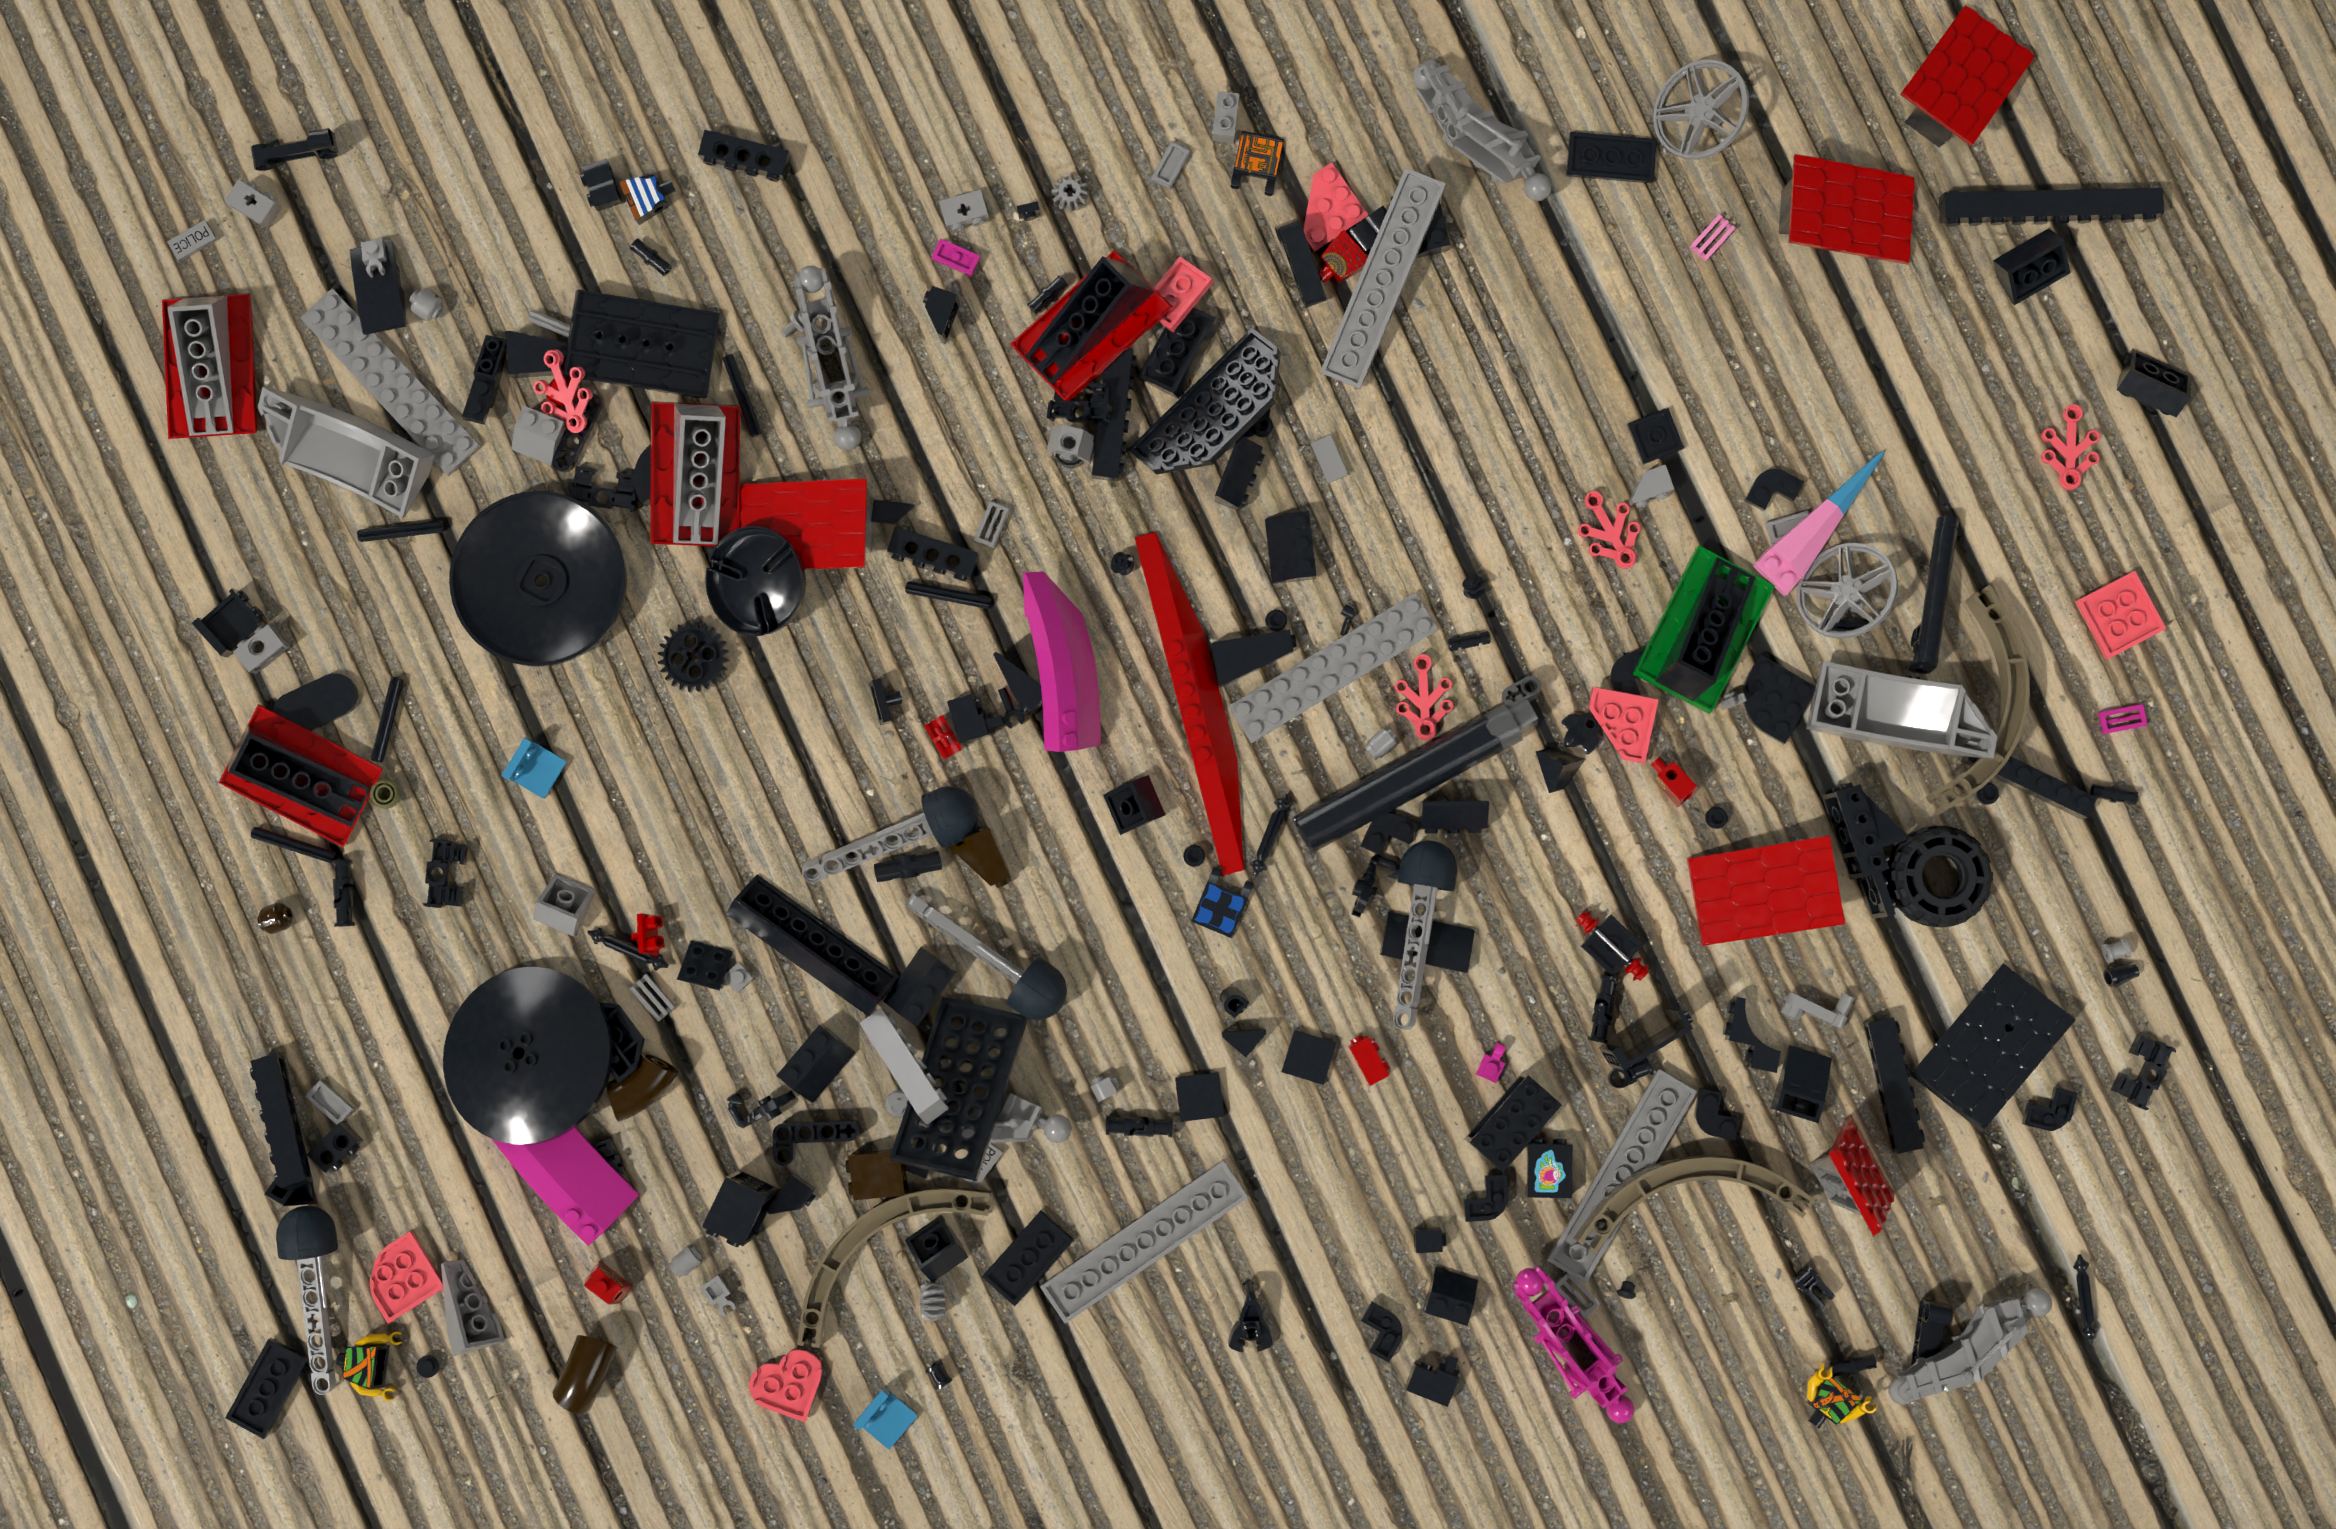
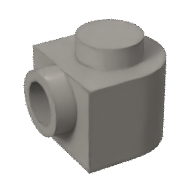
(1105, 1087)

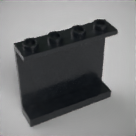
(1680, 1025)

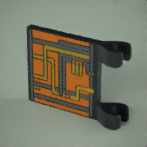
(1258, 158)

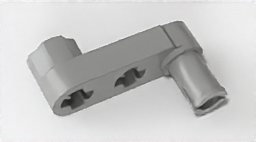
(1796, 1005)

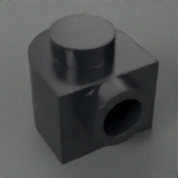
(1233, 1001)

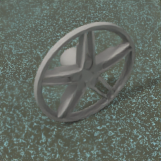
(1702, 110)
(1847, 592)

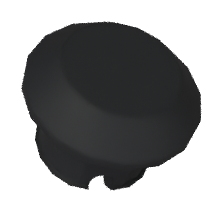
(1627, 1290)

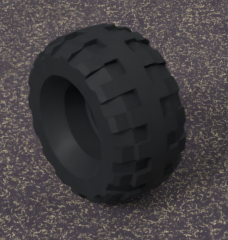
(1907, 885)

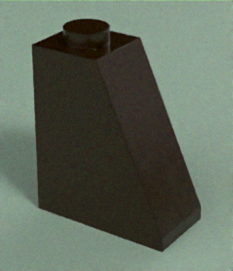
(984, 857)

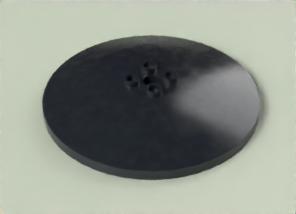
(498, 571)
(563, 1061)

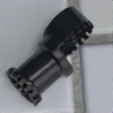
(1631, 1074)

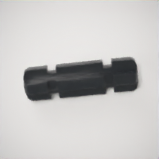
(1469, 641)

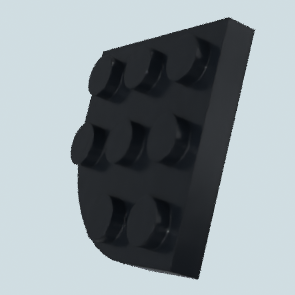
(1775, 698)

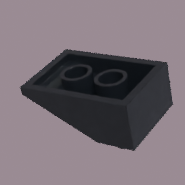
(1024, 688)

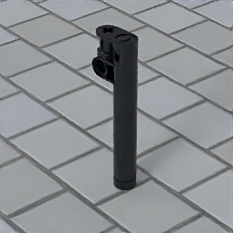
(1928, 634)

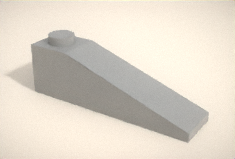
(468, 1317)

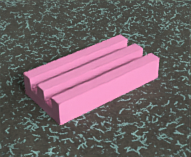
(1724, 224)

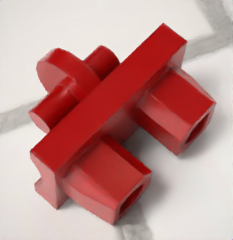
(943, 737)
(647, 934)

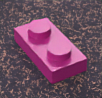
(955, 257)

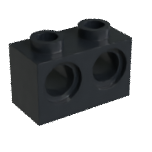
(332, 1143)

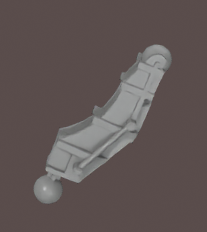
(1476, 134)
(811, 280)
(1014, 1122)
(1984, 1342)

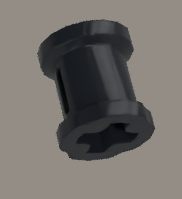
(938, 1375)

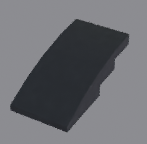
(381, 297)

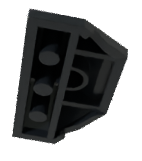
(626, 1042)

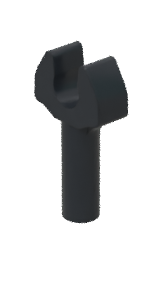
(1010, 711)

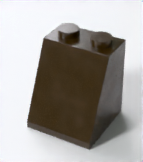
(875, 1175)

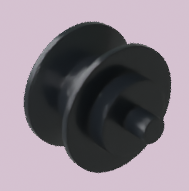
(1122, 563)
(1473, 587)

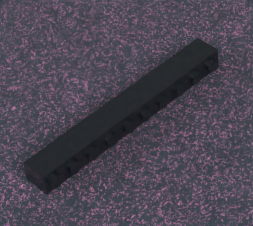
(2051, 205)

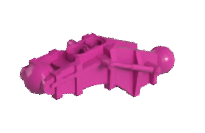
(1558, 1325)

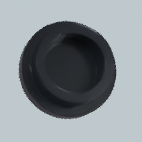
(1276, 620)
(1988, 794)
(1716, 817)
(1194, 855)
(427, 1366)

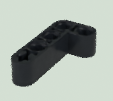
(1301, 262)
(816, 1136)
(1930, 1328)

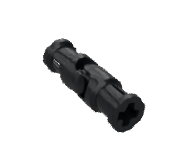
(343, 897)
(1602, 1013)
(1135, 1126)

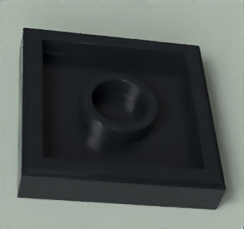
(1655, 436)
(1308, 1057)
(1199, 1097)

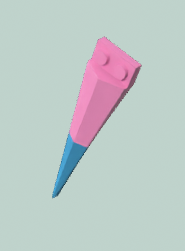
(1794, 553)

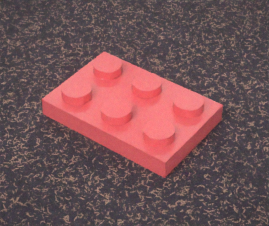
(1182, 288)

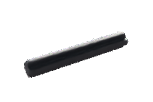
(742, 395)
(400, 531)
(948, 595)
(387, 719)
(293, 844)

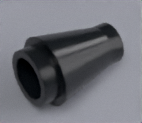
(2119, 975)

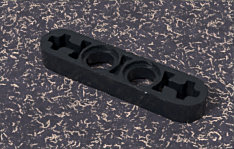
(582, 437)

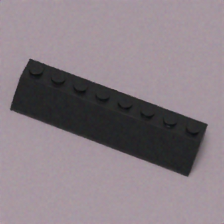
(812, 945)

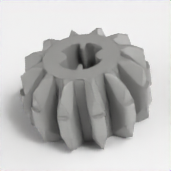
(1077, 195)
(932, 1301)

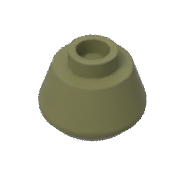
(379, 793)

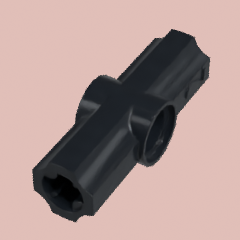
(908, 866)

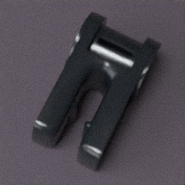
(1805, 1283)

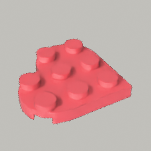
(788, 1386)

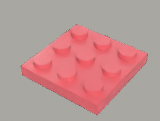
(2120, 615)

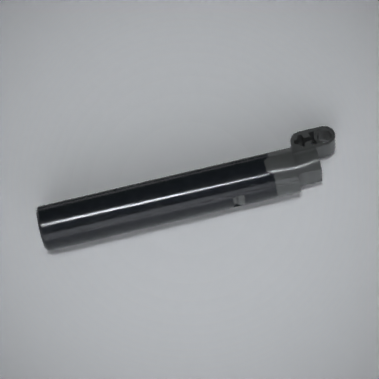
(1421, 769)

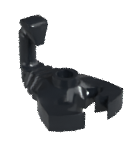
(1365, 888)
(768, 1108)
(1250, 1323)

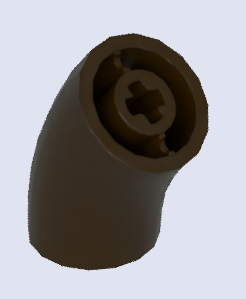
(641, 1087)
(583, 1374)

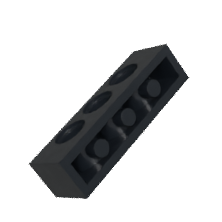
(713, 142)
(902, 538)

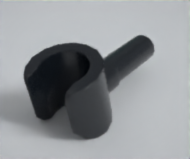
(1347, 612)

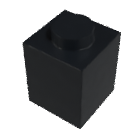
(1429, 1240)

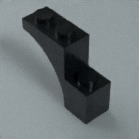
(1738, 1030)

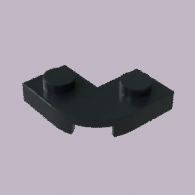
(1772, 482)
(1622, 672)
(1386, 826)
(2054, 1117)
(1708, 1118)
(1492, 1204)
(1389, 1330)

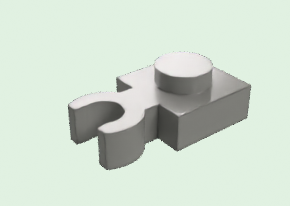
(373, 254)
(1732, 699)
(717, 1292)

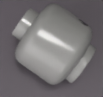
(426, 304)

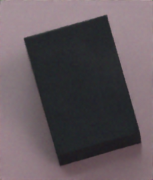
(1244, 1040)

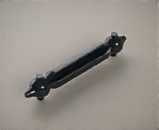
(1270, 835)
(627, 948)
(2085, 1298)

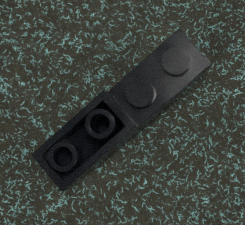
(486, 380)

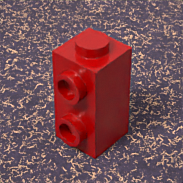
(1368, 1060)

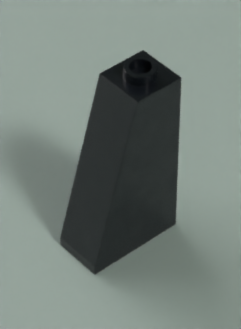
(527, 354)
(1248, 654)

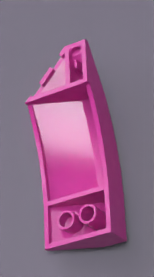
(1064, 666)
(573, 1182)

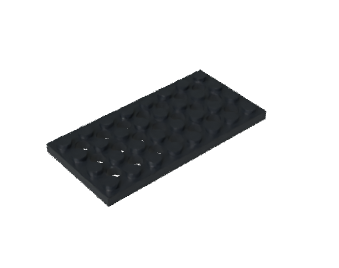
(989, 1105)

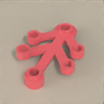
(565, 394)
(2070, 450)
(1611, 533)
(1424, 701)

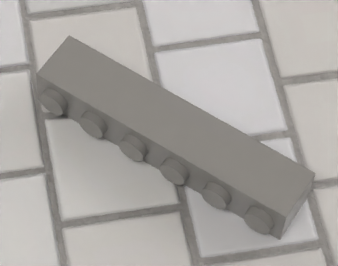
(904, 1066)

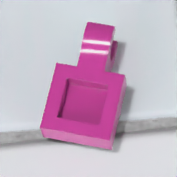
(1491, 1066)

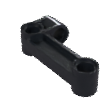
(318, 143)

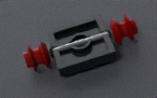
(1611, 945)

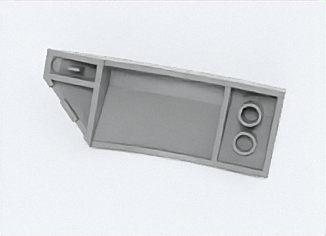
(346, 450)
(1899, 712)

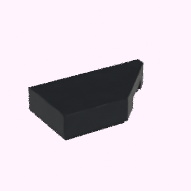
(889, 512)

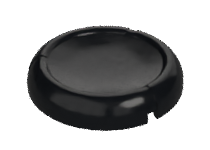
(755, 581)

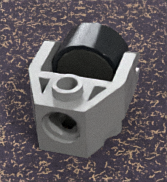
(1071, 446)

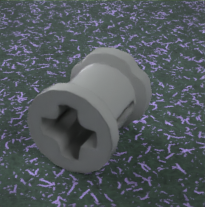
(2116, 950)

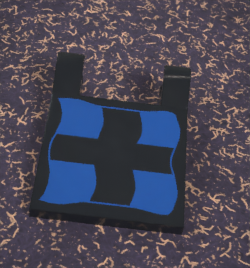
(1220, 907)

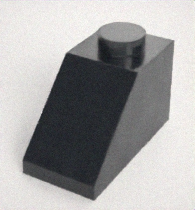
(793, 1196)

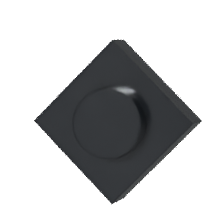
(1028, 211)

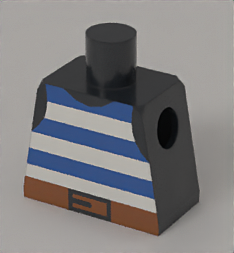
(646, 196)

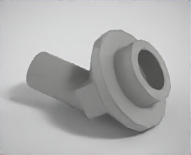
(795, 324)

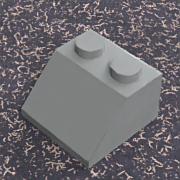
(537, 435)
(563, 904)

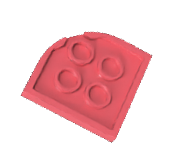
(403, 1277)

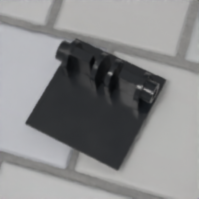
(705, 965)

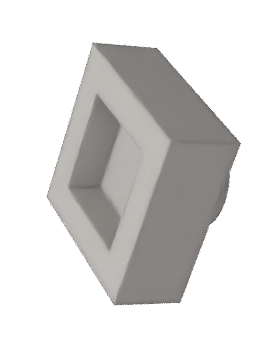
(738, 977)

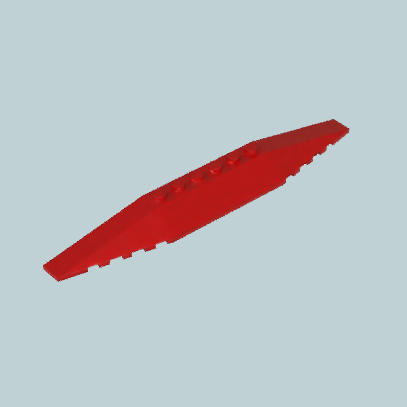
(1198, 701)

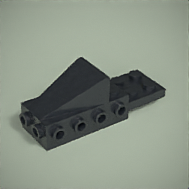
(1868, 832)

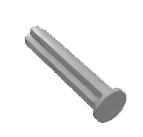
(549, 323)

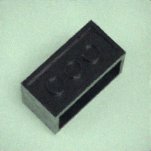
(1513, 1121)
(739, 1208)

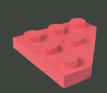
(1330, 208)
(1625, 720)

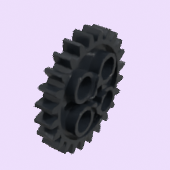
(709, 668)

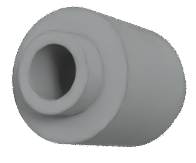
(1381, 743)
(686, 1261)

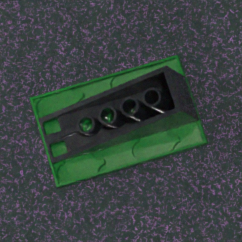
(1703, 629)

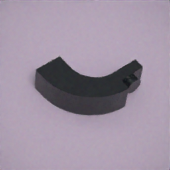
(642, 476)

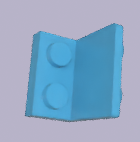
(534, 768)
(886, 1418)

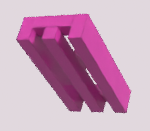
(2103, 722)

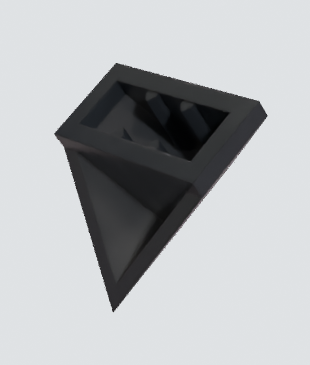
(1558, 767)
(298, 1196)

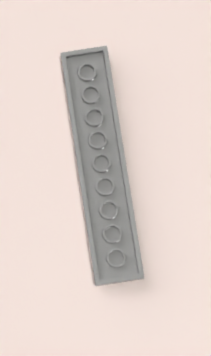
(1383, 278)
(390, 382)
(1333, 668)
(1634, 1150)
(1144, 1241)

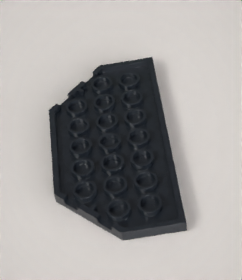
(1214, 409)

